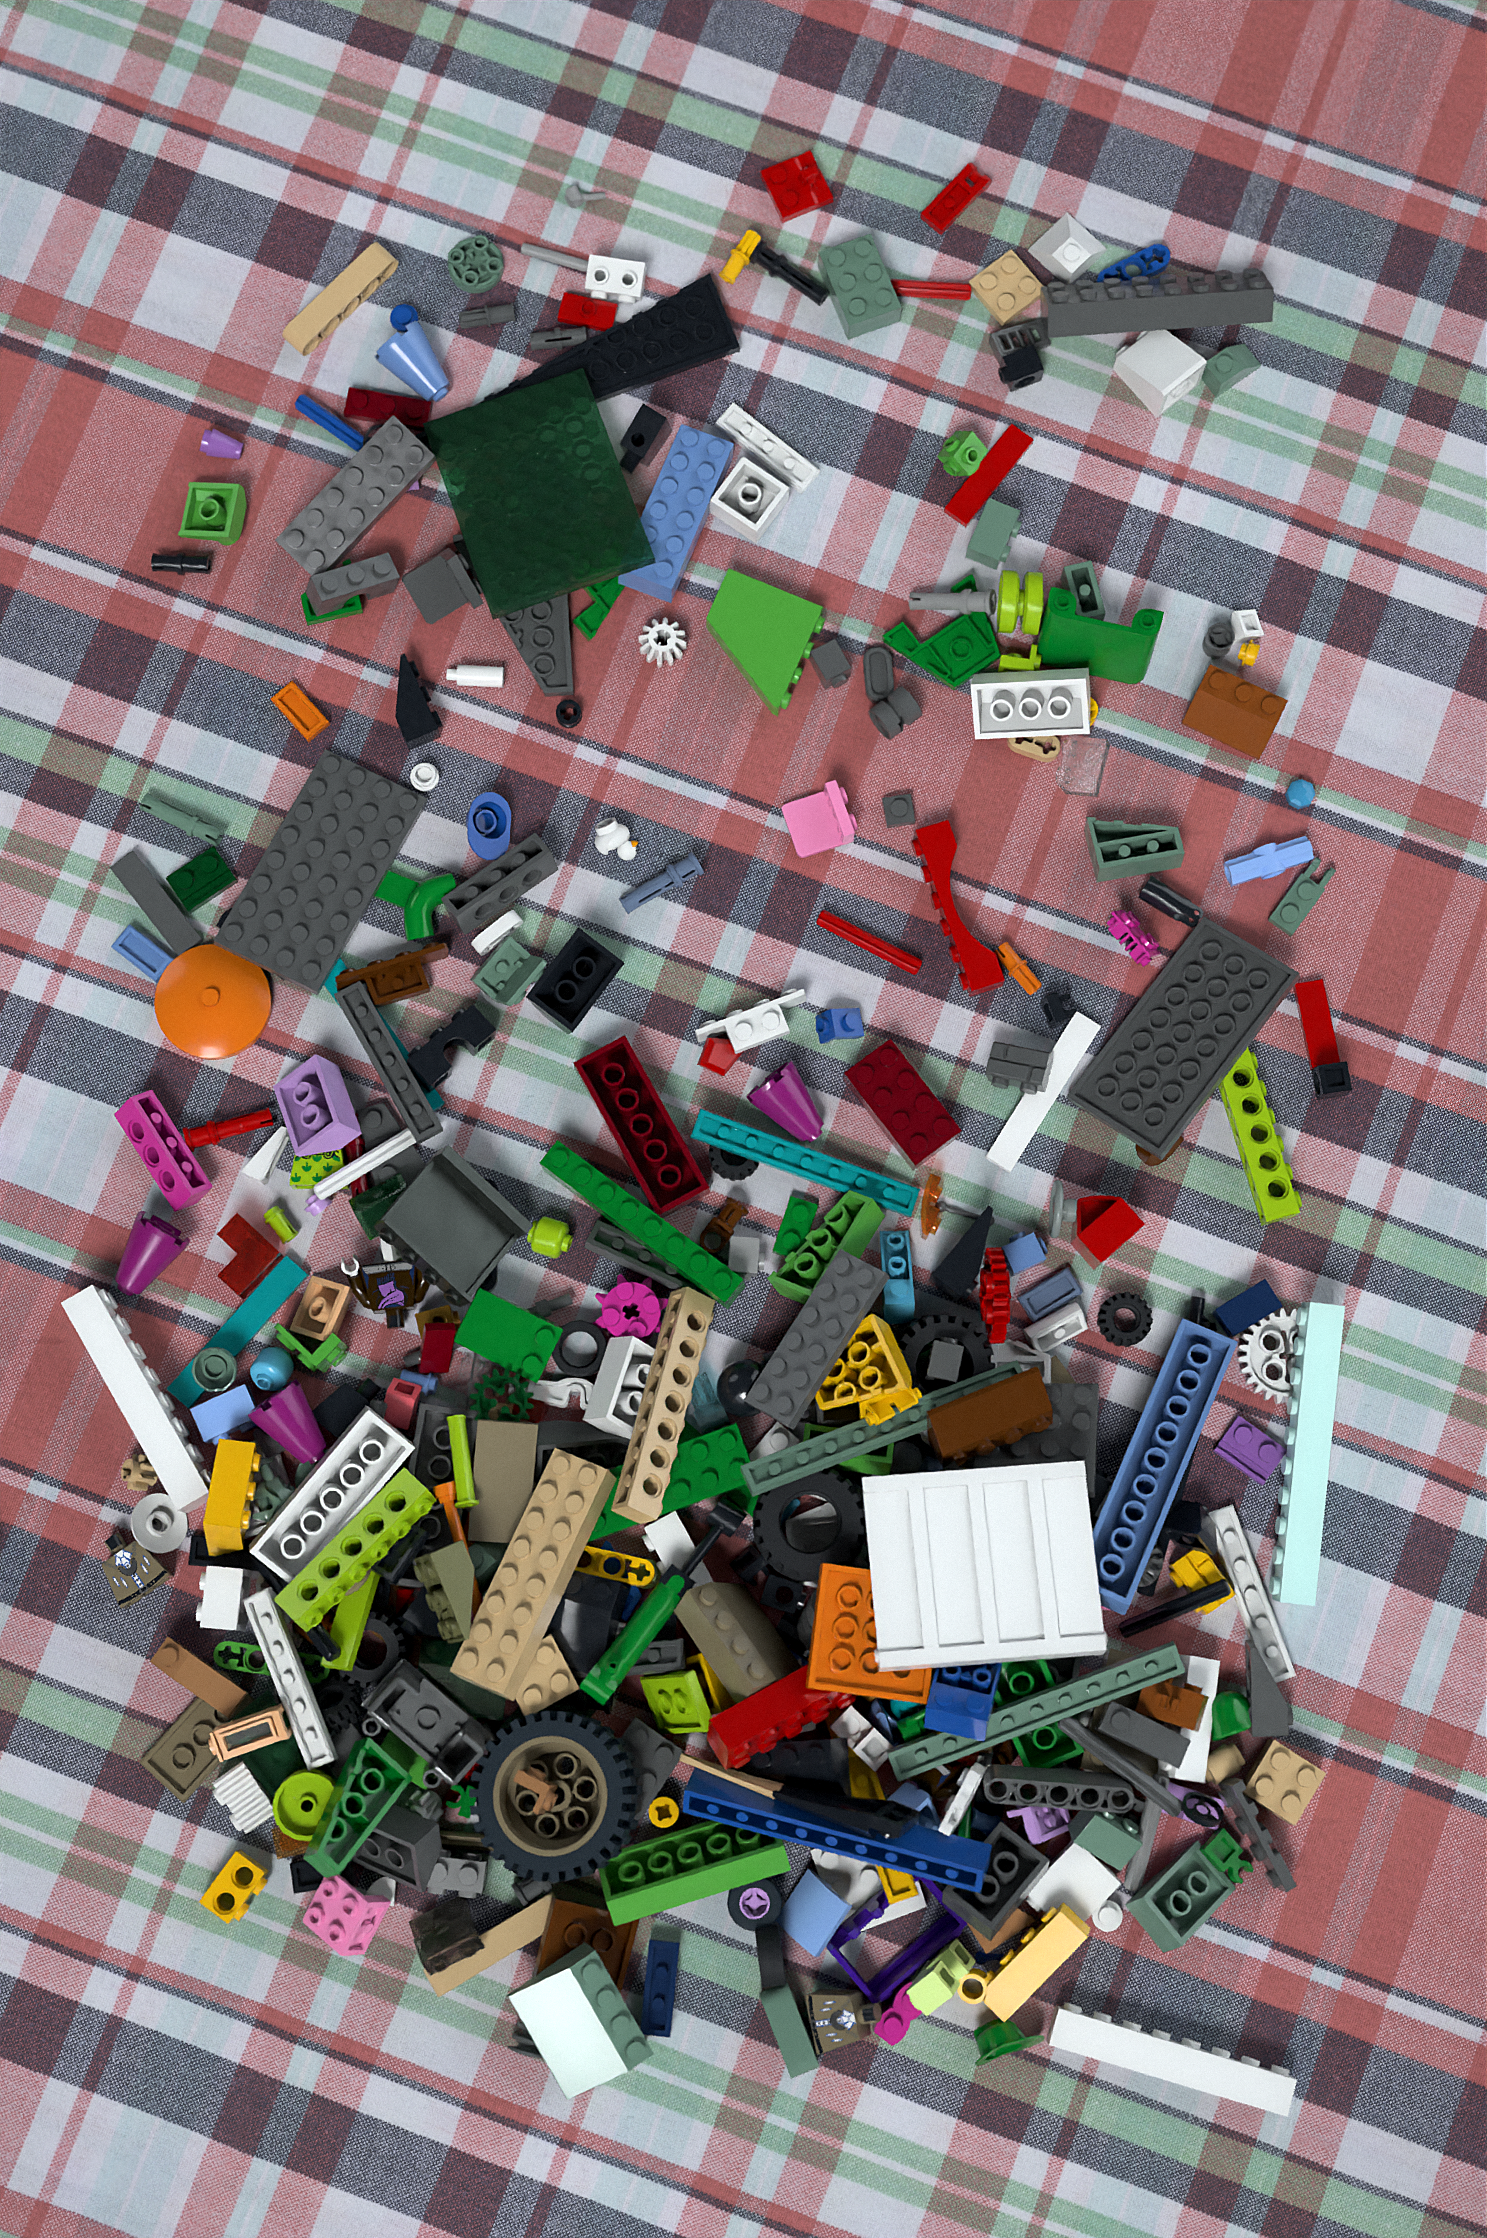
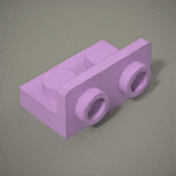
(1042, 1822)

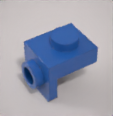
(839, 1024)

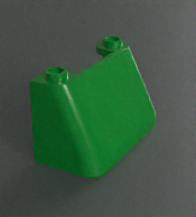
(1102, 646)

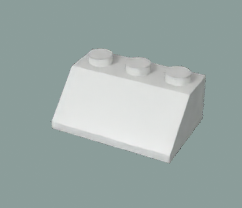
(619, 1386)

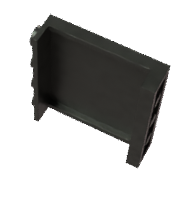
(452, 1226)

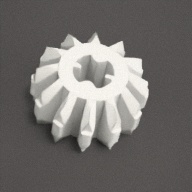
(662, 631)

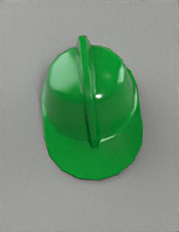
(1001, 2038)

